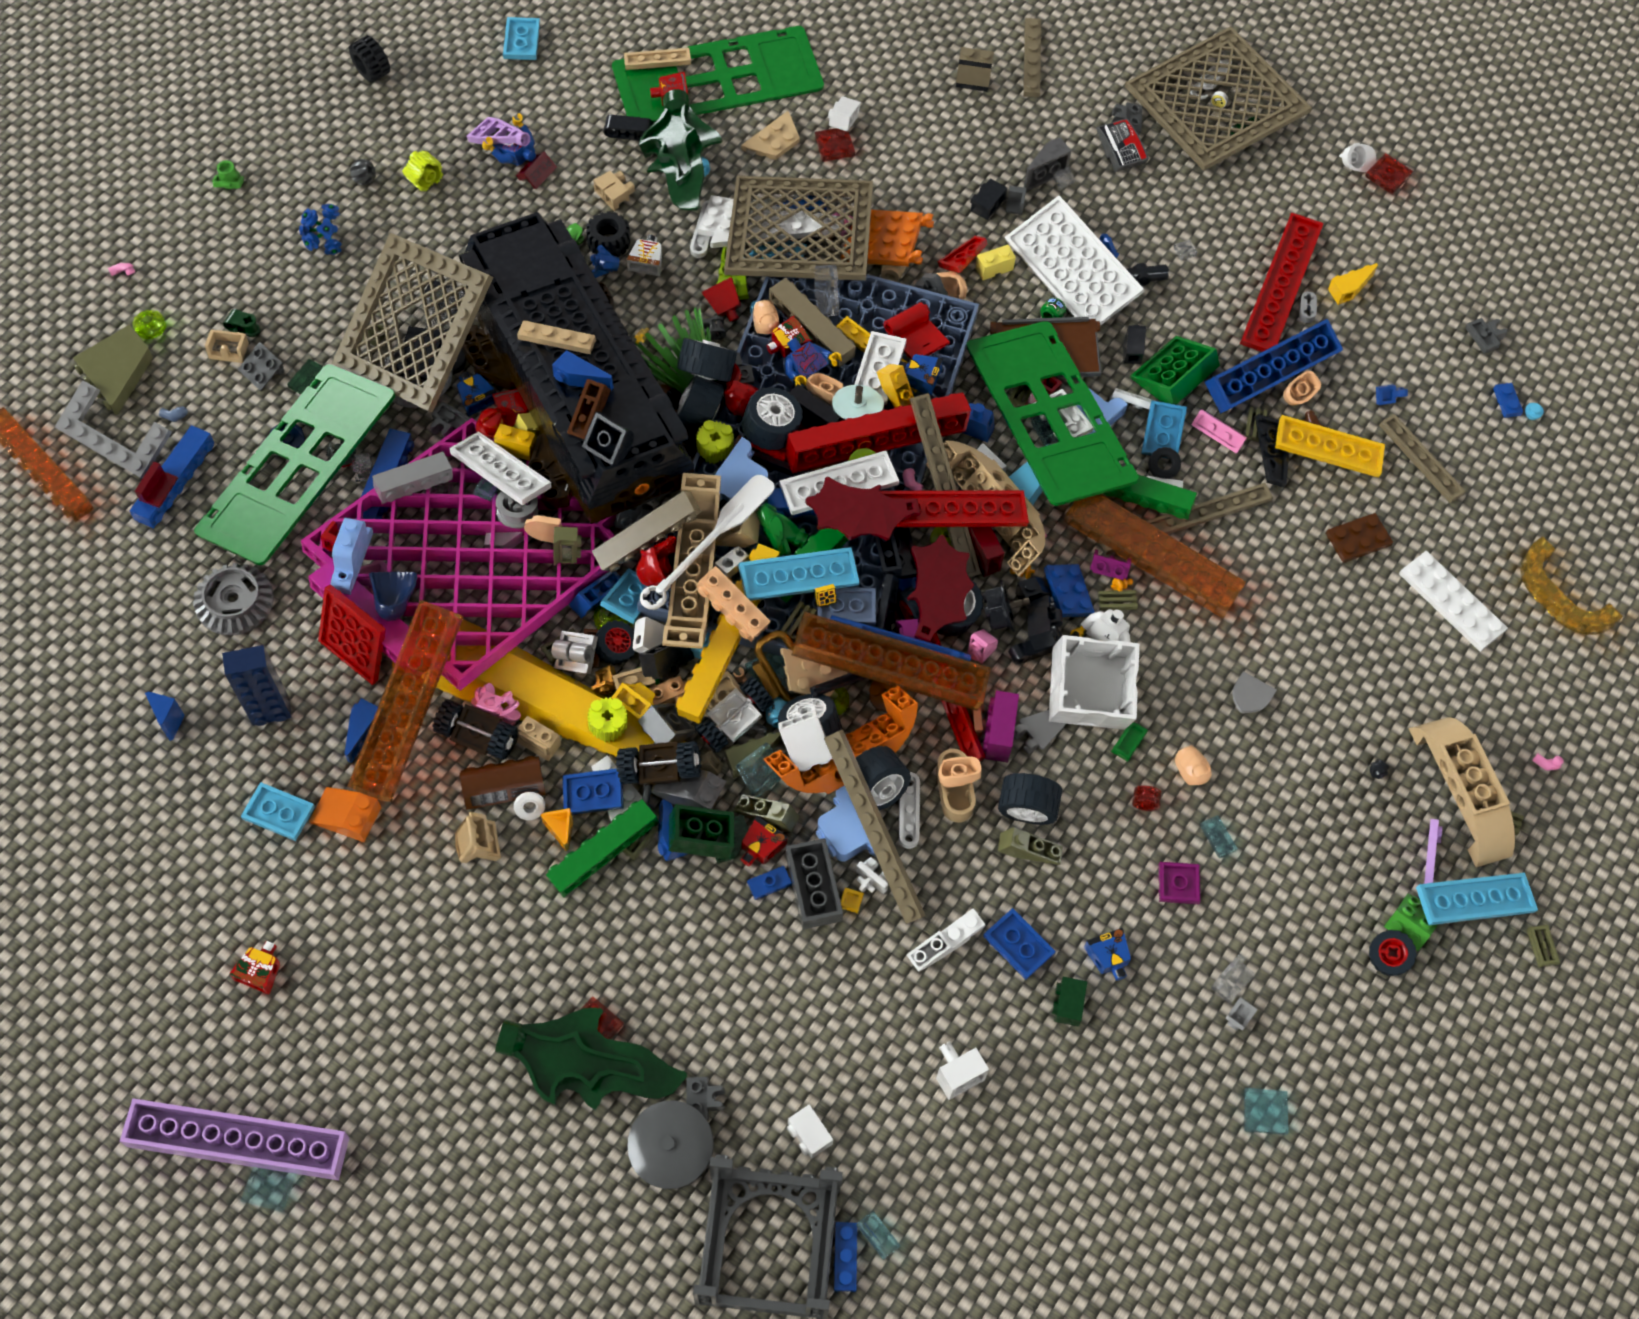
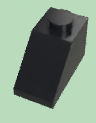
(1033, 588)

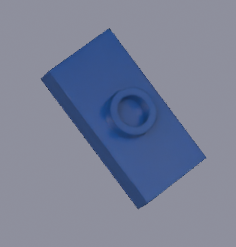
(769, 882)

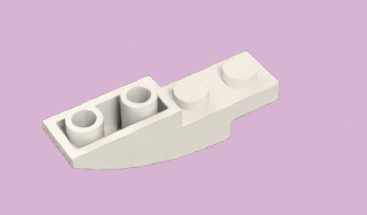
(946, 941)

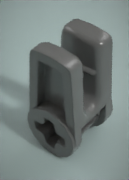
(714, 328)

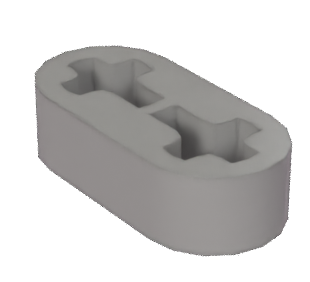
(1312, 307)

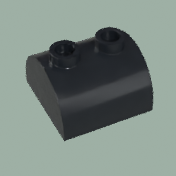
(608, 439)

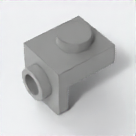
(1240, 1014)

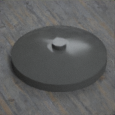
(670, 1144)

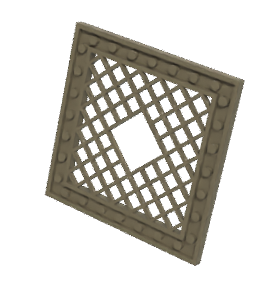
(1228, 40)
(748, 186)
(475, 286)

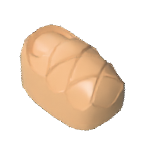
(765, 317)
(823, 386)
(1302, 388)
(1193, 766)
(959, 771)

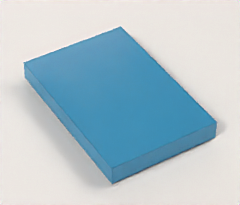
(1163, 427)

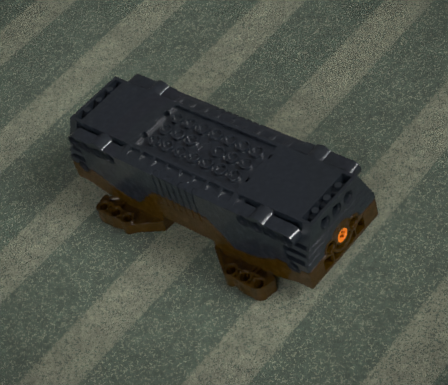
(547, 282)

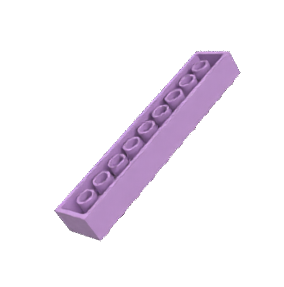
(235, 1139)

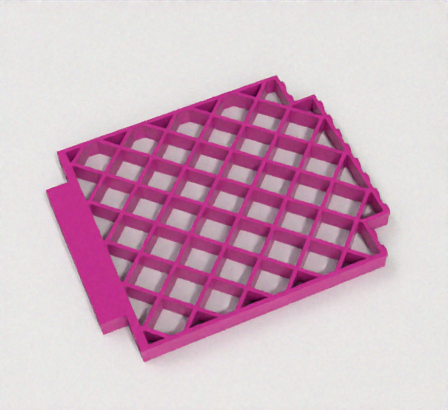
(459, 672)

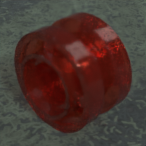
(1147, 798)

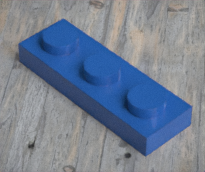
(845, 1257)

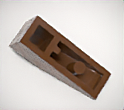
(591, 400)

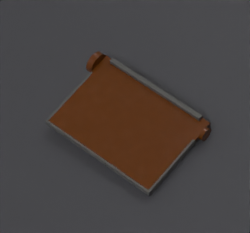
(1075, 333)

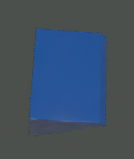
(166, 712)

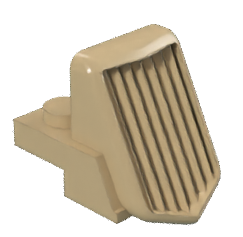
(477, 839)

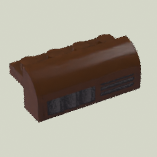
(501, 782)

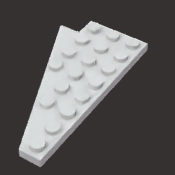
(718, 217)

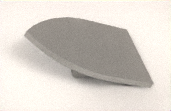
(1251, 694)

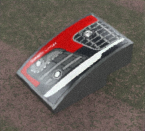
(1122, 145)

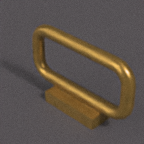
(764, 669)

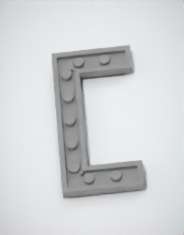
(72, 425)

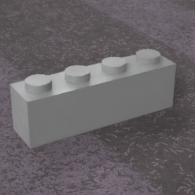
(412, 477)

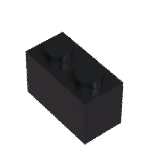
(988, 199)

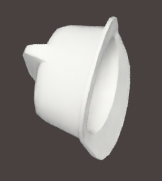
(1359, 157)

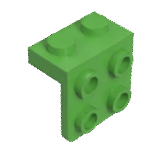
(1411, 920)

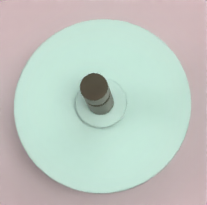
(856, 401)

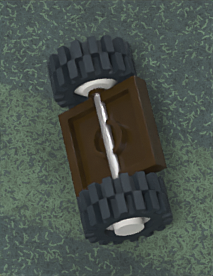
(475, 729)
(658, 763)

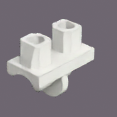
(869, 879)

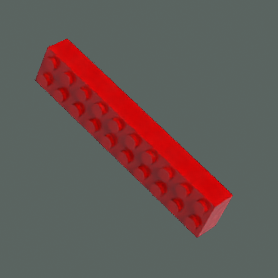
(873, 431)

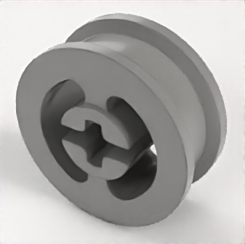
(517, 513)

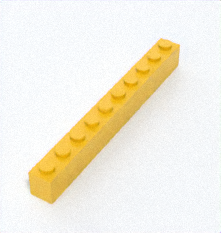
(715, 657)

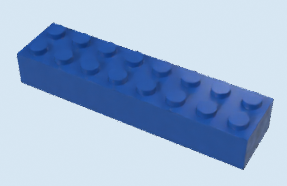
(1273, 366)

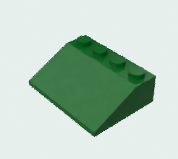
(1176, 369)

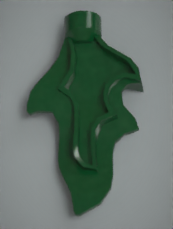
(678, 143)
(579, 1058)

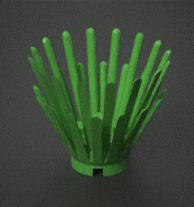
(682, 381)

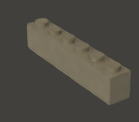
(819, 327)
(647, 531)

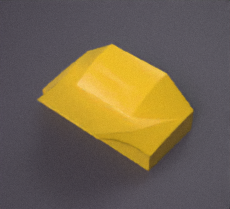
(635, 698)

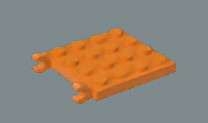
(894, 237)

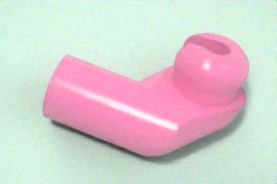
(118, 268)
(909, 480)
(1550, 764)

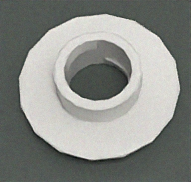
(529, 814)

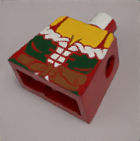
(784, 333)
(257, 968)

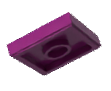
(1179, 883)

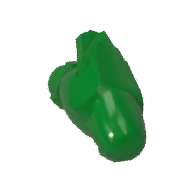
(780, 529)

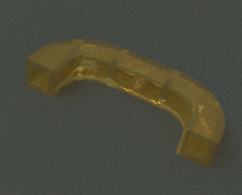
(1556, 601)

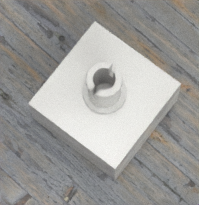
(960, 1072)

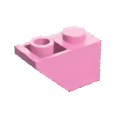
(981, 645)

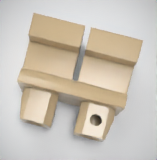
(612, 190)

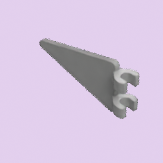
(1038, 729)

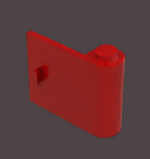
(917, 329)

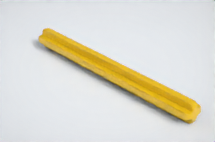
(640, 336)

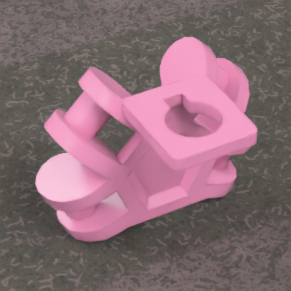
(493, 704)

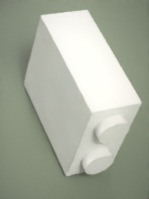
(805, 740)

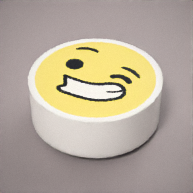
(1219, 99)

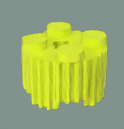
(423, 170)
(715, 441)
(603, 710)

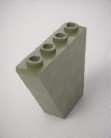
(115, 366)

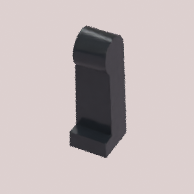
(1025, 652)

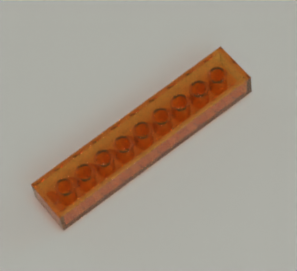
(1156, 553)
(891, 661)
(405, 701)

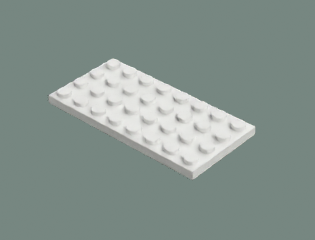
(1074, 263)

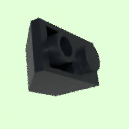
(1134, 344)

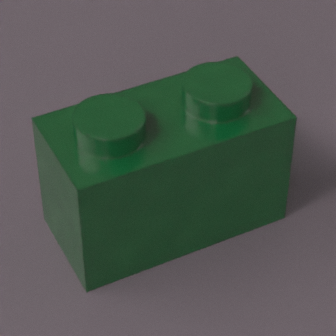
(1070, 1001)

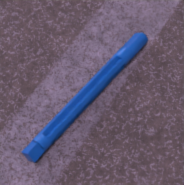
(941, 649)

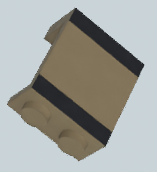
(974, 69)

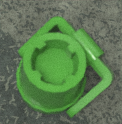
(227, 176)

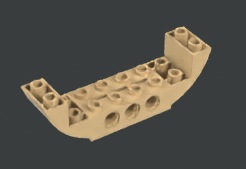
(978, 472)
(1472, 786)

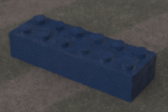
(257, 685)

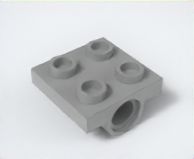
(574, 652)

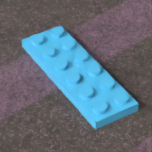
(798, 573)
(1476, 898)

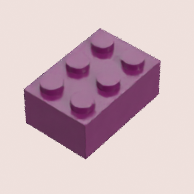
(1000, 726)

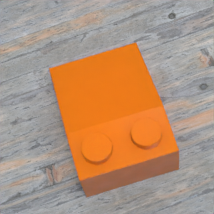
(346, 813)

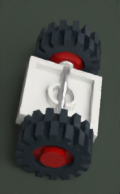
(734, 714)

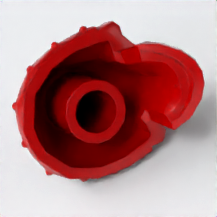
(738, 393)
(654, 562)

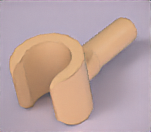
(740, 678)

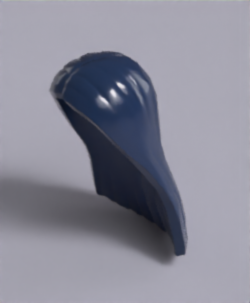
(392, 593)

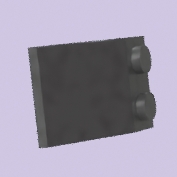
(1050, 159)
(693, 792)

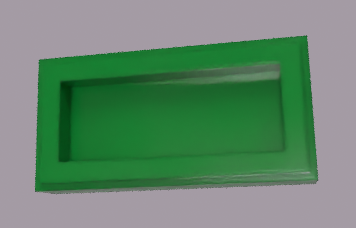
(1129, 741)

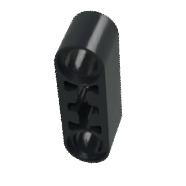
(626, 127)

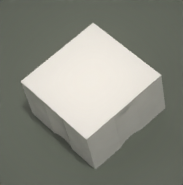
(1094, 682)

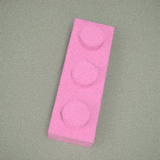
(1219, 431)

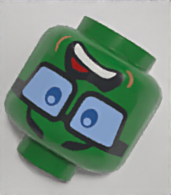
(1053, 308)

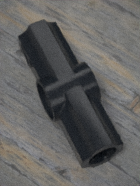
(1145, 274)

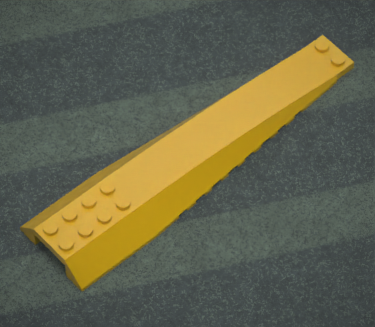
(543, 695)

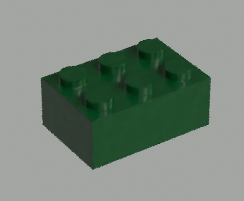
(701, 831)

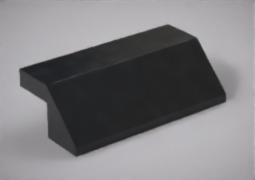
(896, 554)

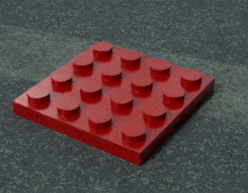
(351, 634)

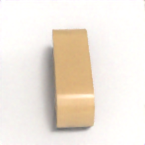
(955, 801)

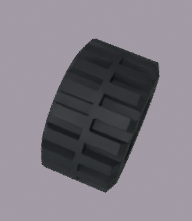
(369, 59)
(608, 224)

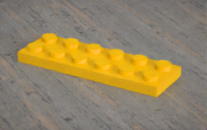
(1330, 446)

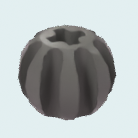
(363, 171)

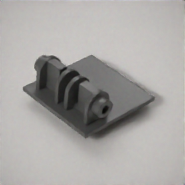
(261, 366)

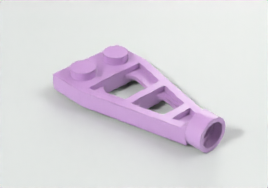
(490, 126)
(1435, 835)

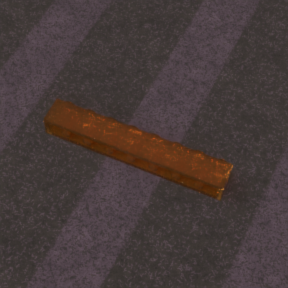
(42, 468)

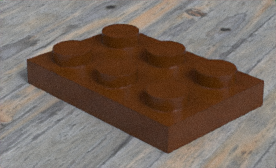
(1359, 537)

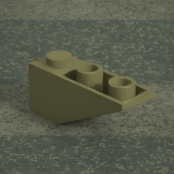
(736, 753)
(778, 814)
(1029, 847)

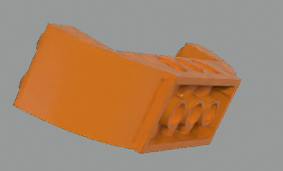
(886, 730)

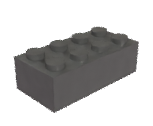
(814, 883)

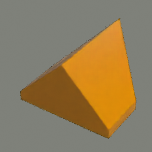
(560, 825)

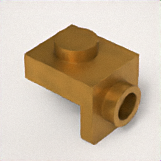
(604, 680)

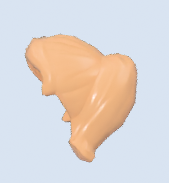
(954, 284)

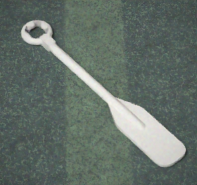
(731, 515)

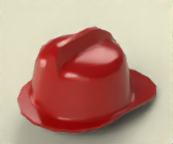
(491, 419)

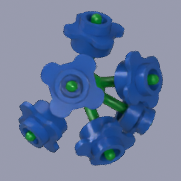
(325, 229)

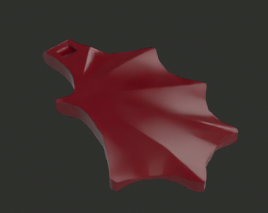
(859, 510)
(939, 586)

